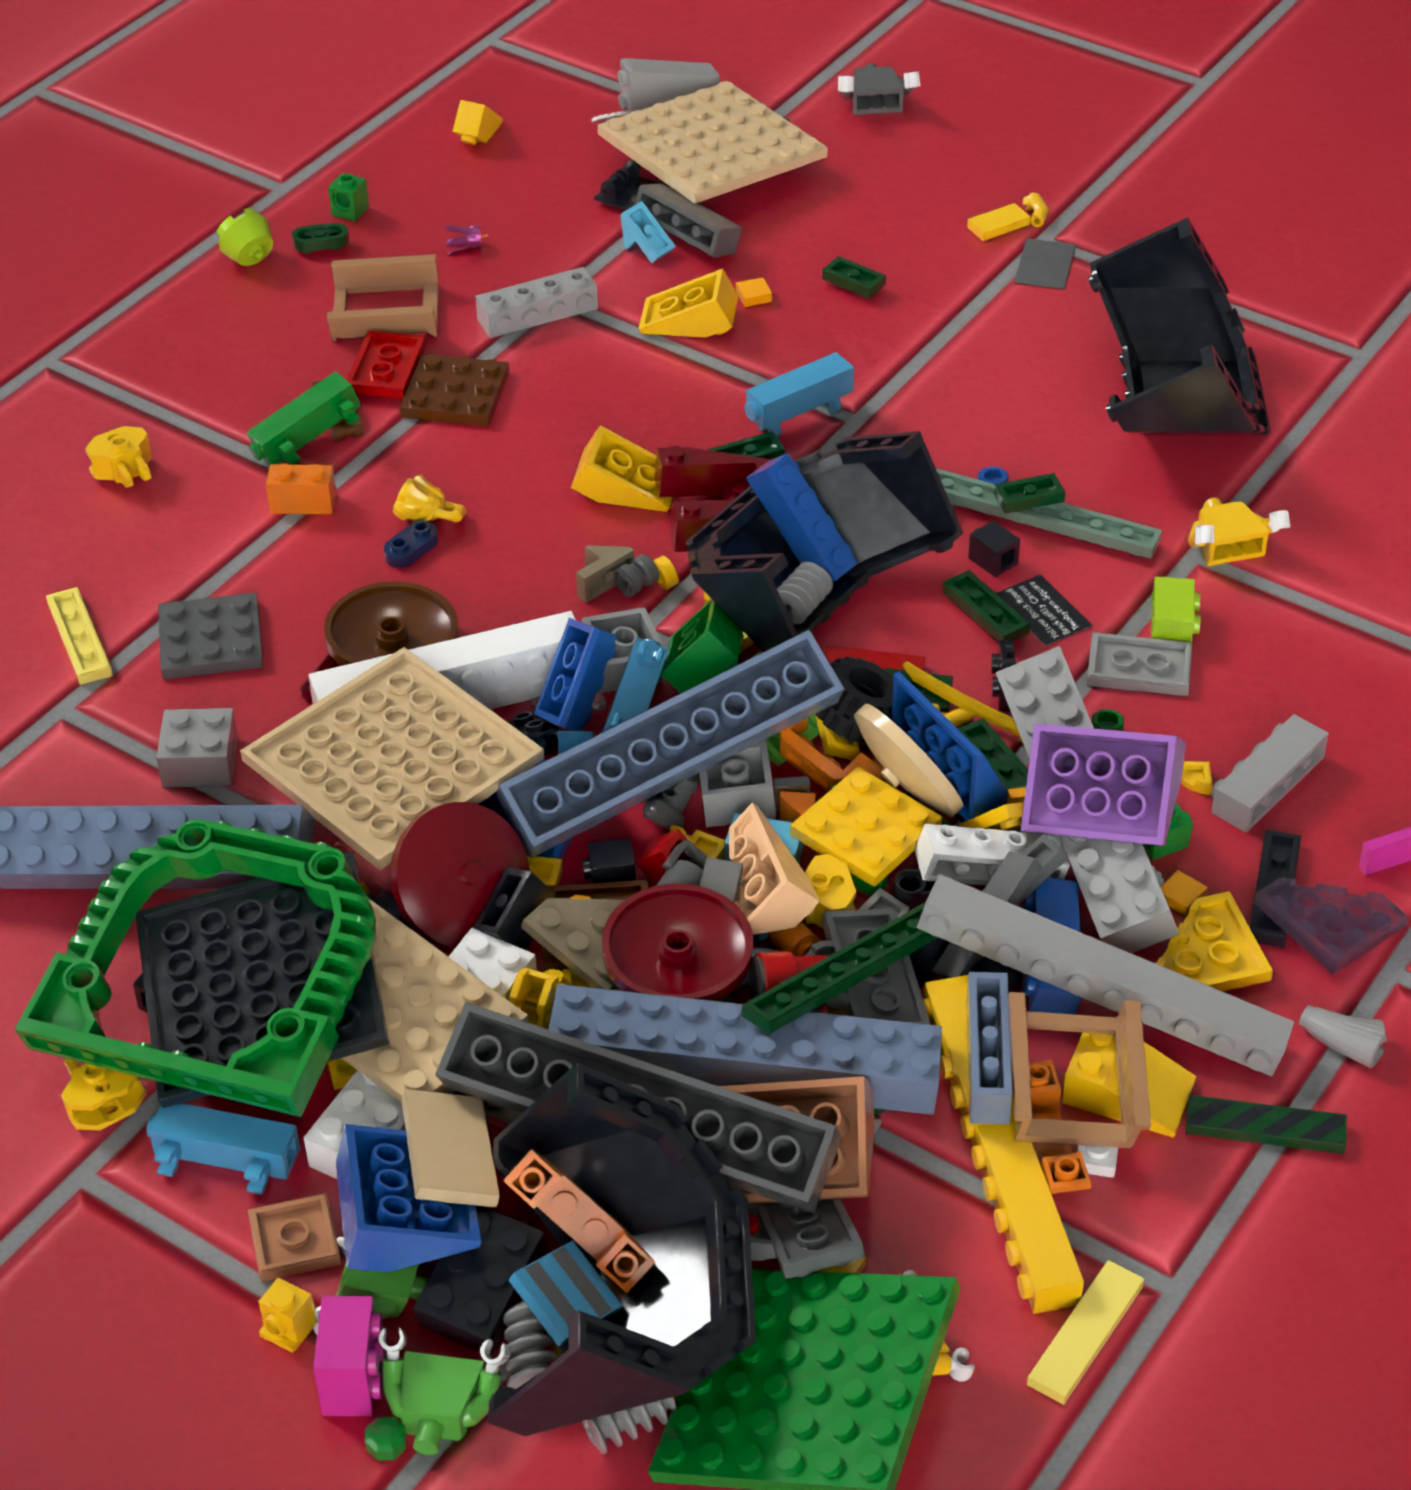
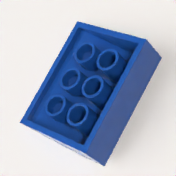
(948, 749)
(379, 1209)

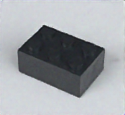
(472, 1288)

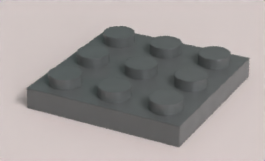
(210, 636)

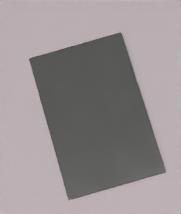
(1045, 263)

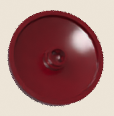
(450, 867)
(678, 943)

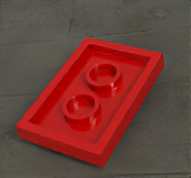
(386, 363)

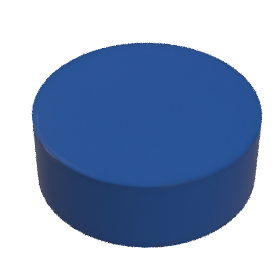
(993, 475)

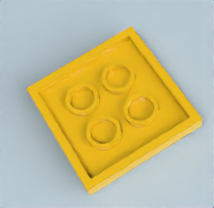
(864, 825)

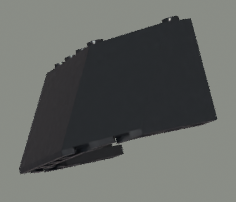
(1178, 340)
(882, 504)
(668, 1193)

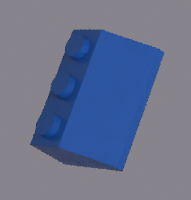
(576, 675)

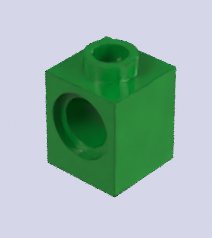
(348, 197)

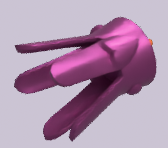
(472, 239)

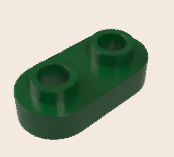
(320, 237)

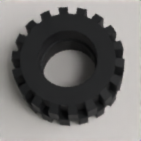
(863, 684)

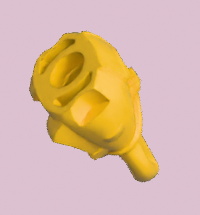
(425, 502)

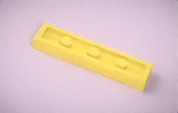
(79, 636)
(1085, 1332)

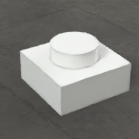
(1099, 1159)

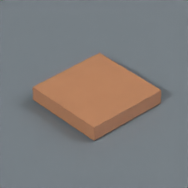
(294, 1237)

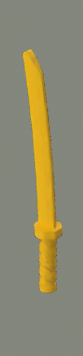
(961, 700)

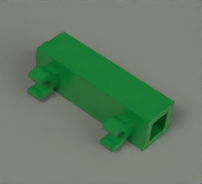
(304, 420)

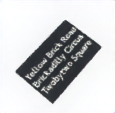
(1045, 609)

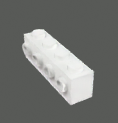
(972, 853)

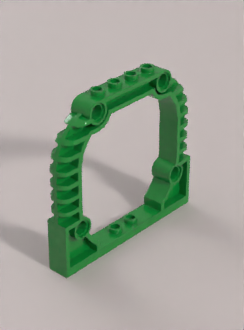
(277, 1069)

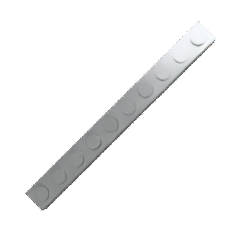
(1105, 974)

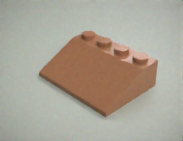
(836, 1101)

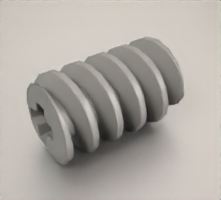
(804, 590)
(526, 1345)
(613, 1424)

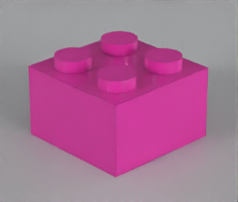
(348, 1356)

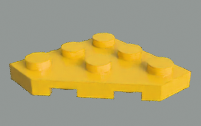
(1217, 946)

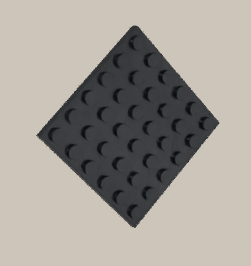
(232, 961)

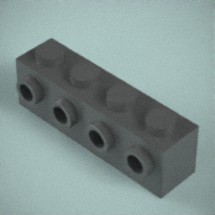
(689, 220)

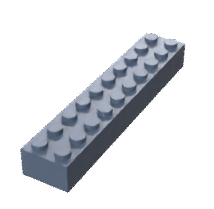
(669, 743)
(83, 843)
(726, 1049)

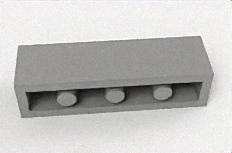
(1268, 772)

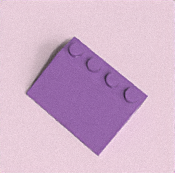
(1102, 784)

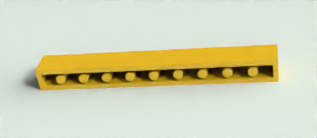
(1010, 1170)

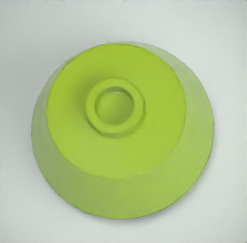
(245, 238)

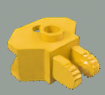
(121, 457)
(832, 892)
(535, 994)
(96, 1092)

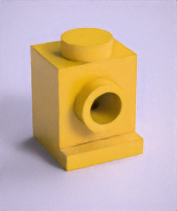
(286, 1315)

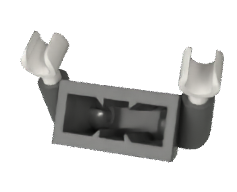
(877, 89)

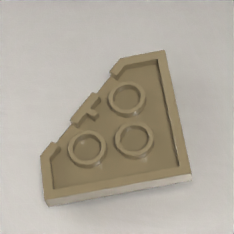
(574, 935)

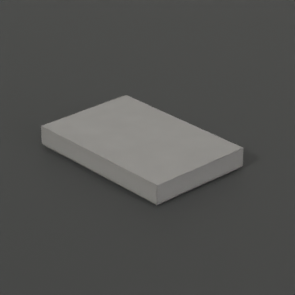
(1139, 664)

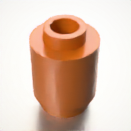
(796, 940)

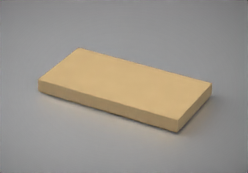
(449, 1148)

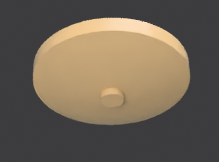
(906, 762)

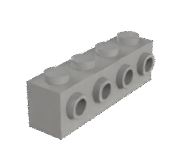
(536, 302)

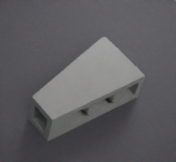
(659, 81)

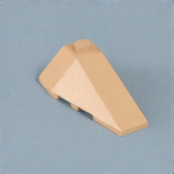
(773, 885)

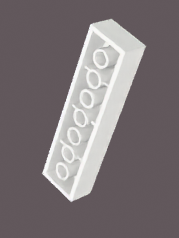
(490, 666)
(366, 1103)

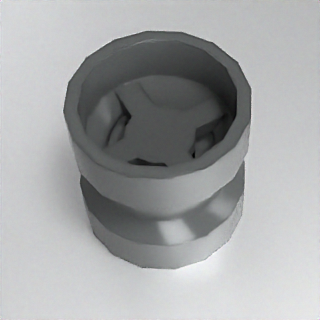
(636, 575)

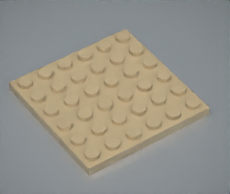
(711, 141)
(389, 752)

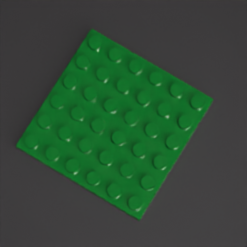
(821, 1391)

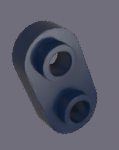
(410, 544)

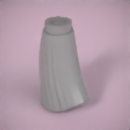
(1351, 1036)

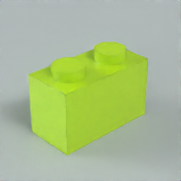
(1174, 609)

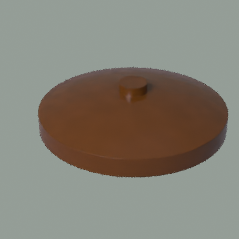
(385, 619)

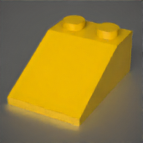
(692, 309)
(618, 473)
(1094, 1087)

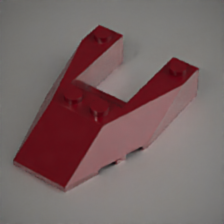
(699, 473)

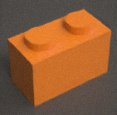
(301, 489)

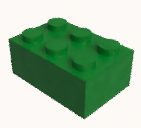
(702, 648)

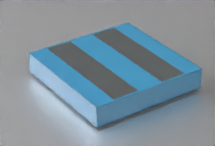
(560, 1287)

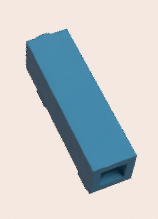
(799, 392)
(637, 682)
(223, 1140)

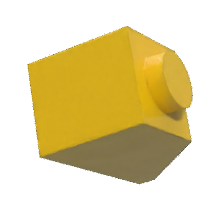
(475, 122)

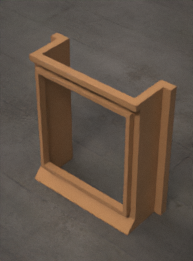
(380, 276)
(1130, 1069)

